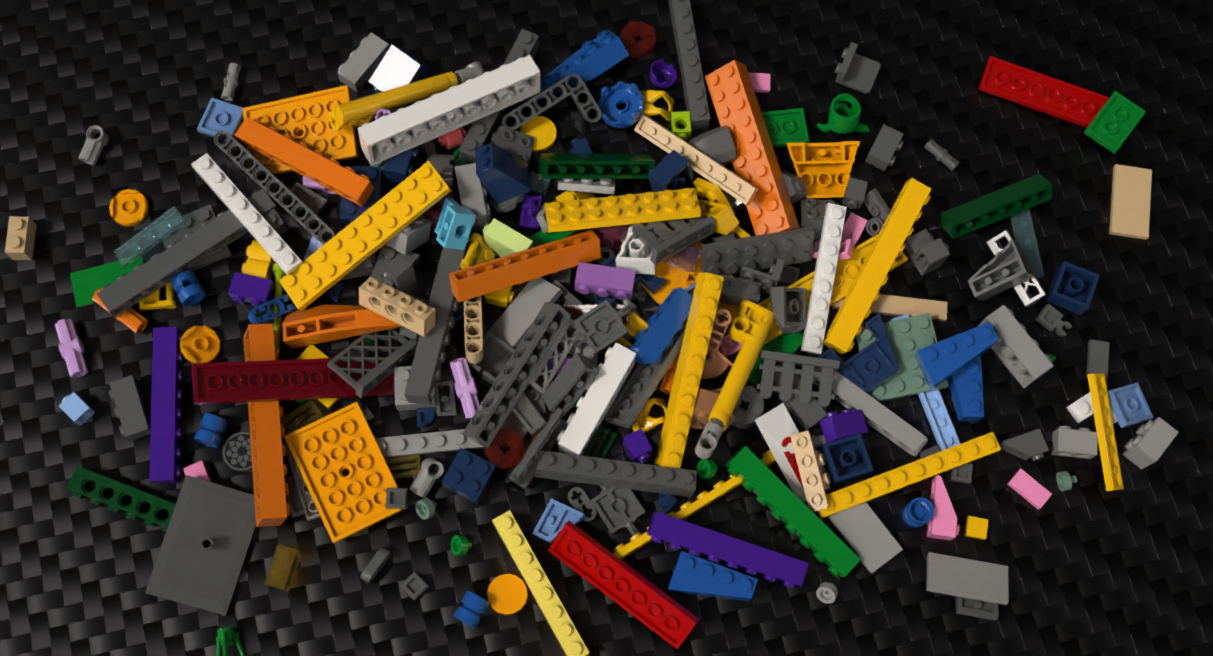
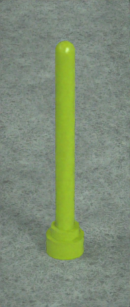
(279, 274)

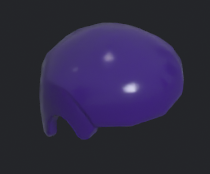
(662, 74)

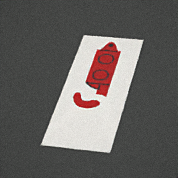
(777, 431)

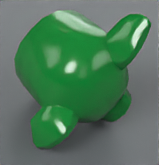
(842, 118)

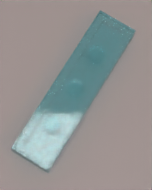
(1025, 235)
(149, 236)

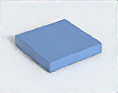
(219, 117)
(1129, 405)

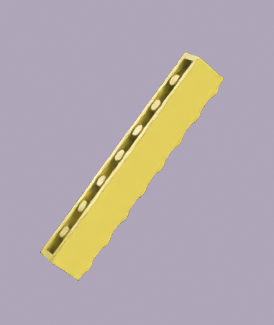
(539, 585)

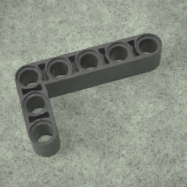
(552, 100)

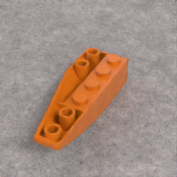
(331, 323)

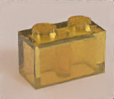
(283, 568)

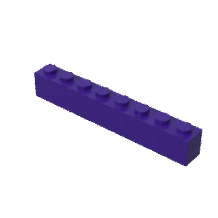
(165, 406)
(728, 549)

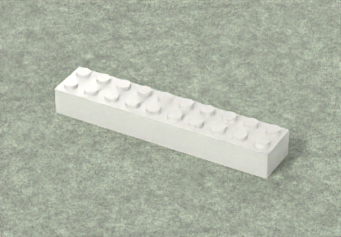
(449, 110)

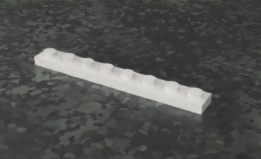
(247, 214)
(823, 279)

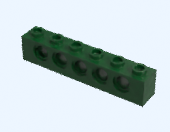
(84, 478)

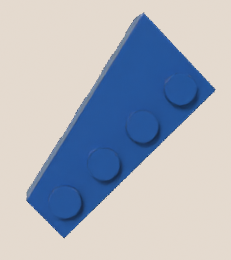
(662, 327)
(950, 355)
(968, 391)
(705, 578)

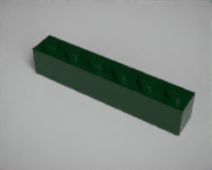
(595, 166)
(996, 206)

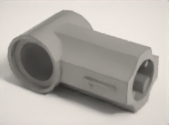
(93, 147)
(426, 479)

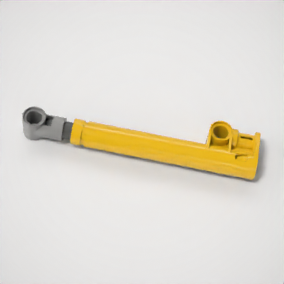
(363, 109)
(754, 331)

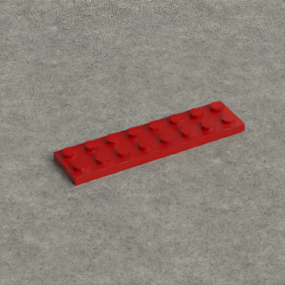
(1041, 92)
(623, 584)

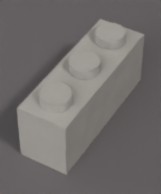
(363, 61)

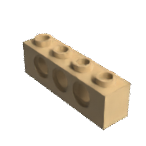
(397, 306)

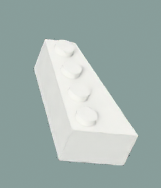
(634, 256)

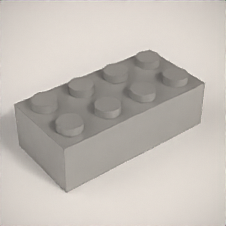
(1017, 348)

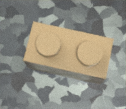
(20, 238)

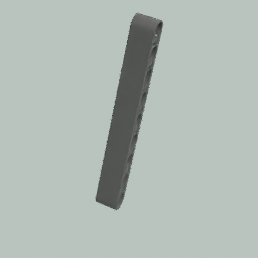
(269, 184)

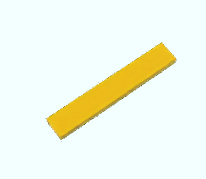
(1105, 431)

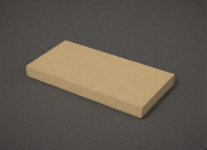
(1130, 202)

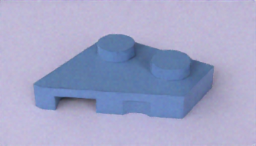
(554, 519)

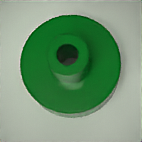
(706, 468)
(460, 545)

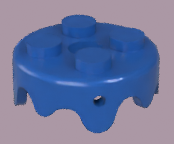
(614, 96)

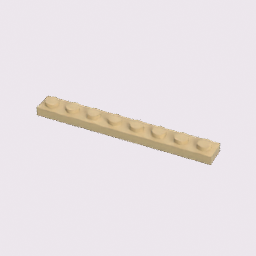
(699, 161)

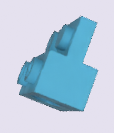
(454, 225)

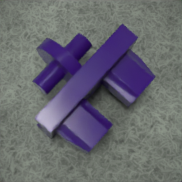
(529, 211)

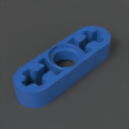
(279, 302)

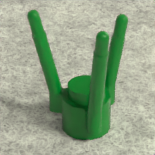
(225, 638)

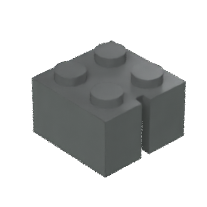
(495, 358)

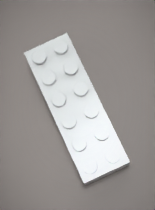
(597, 401)

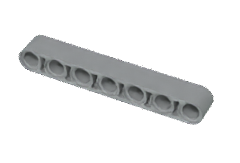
(876, 414)

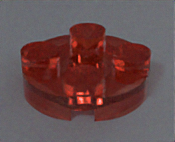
(640, 29)
(512, 456)

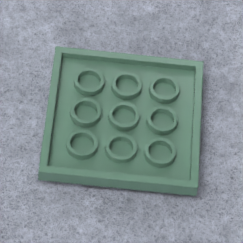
(905, 338)

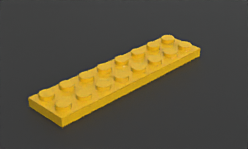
(622, 210)

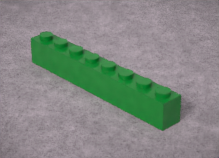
(792, 512)

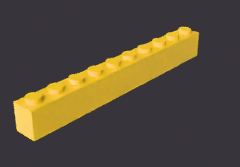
(876, 266)
(689, 370)

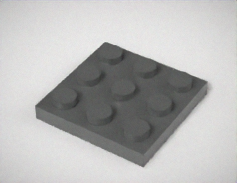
(193, 222)

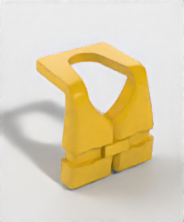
(650, 97)
(646, 421)

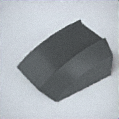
(716, 144)
(788, 308)

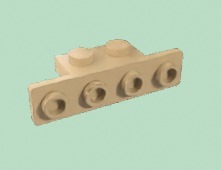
(812, 471)

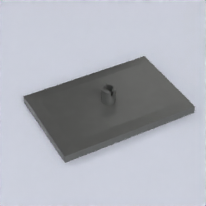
(198, 574)

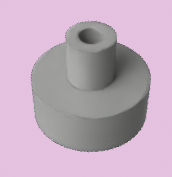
(827, 592)

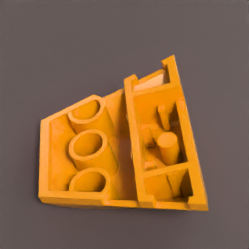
(824, 166)

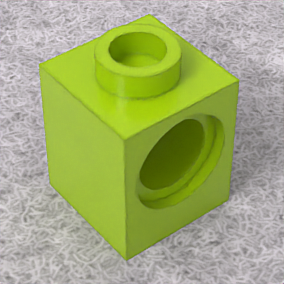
(681, 118)

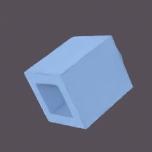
(76, 408)

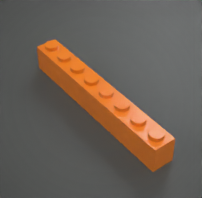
(304, 161)
(524, 265)

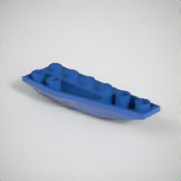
(588, 61)

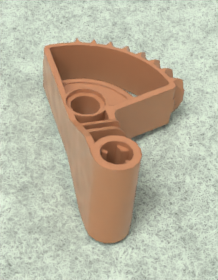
(717, 362)

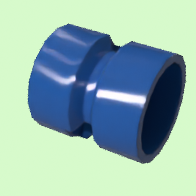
(187, 288)
(211, 429)
(918, 512)
(471, 609)

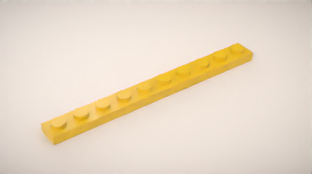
(910, 474)
(689, 508)

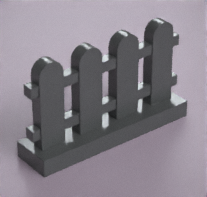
(672, 241)
(807, 373)

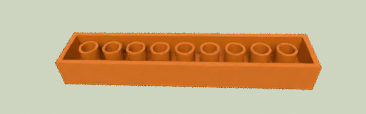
(755, 156)
(266, 436)

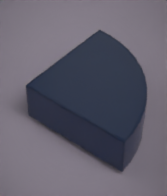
(335, 292)
(425, 417)
(666, 502)

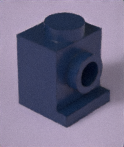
(580, 146)

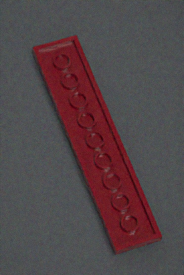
(277, 381)

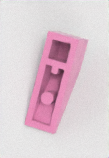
(944, 521)

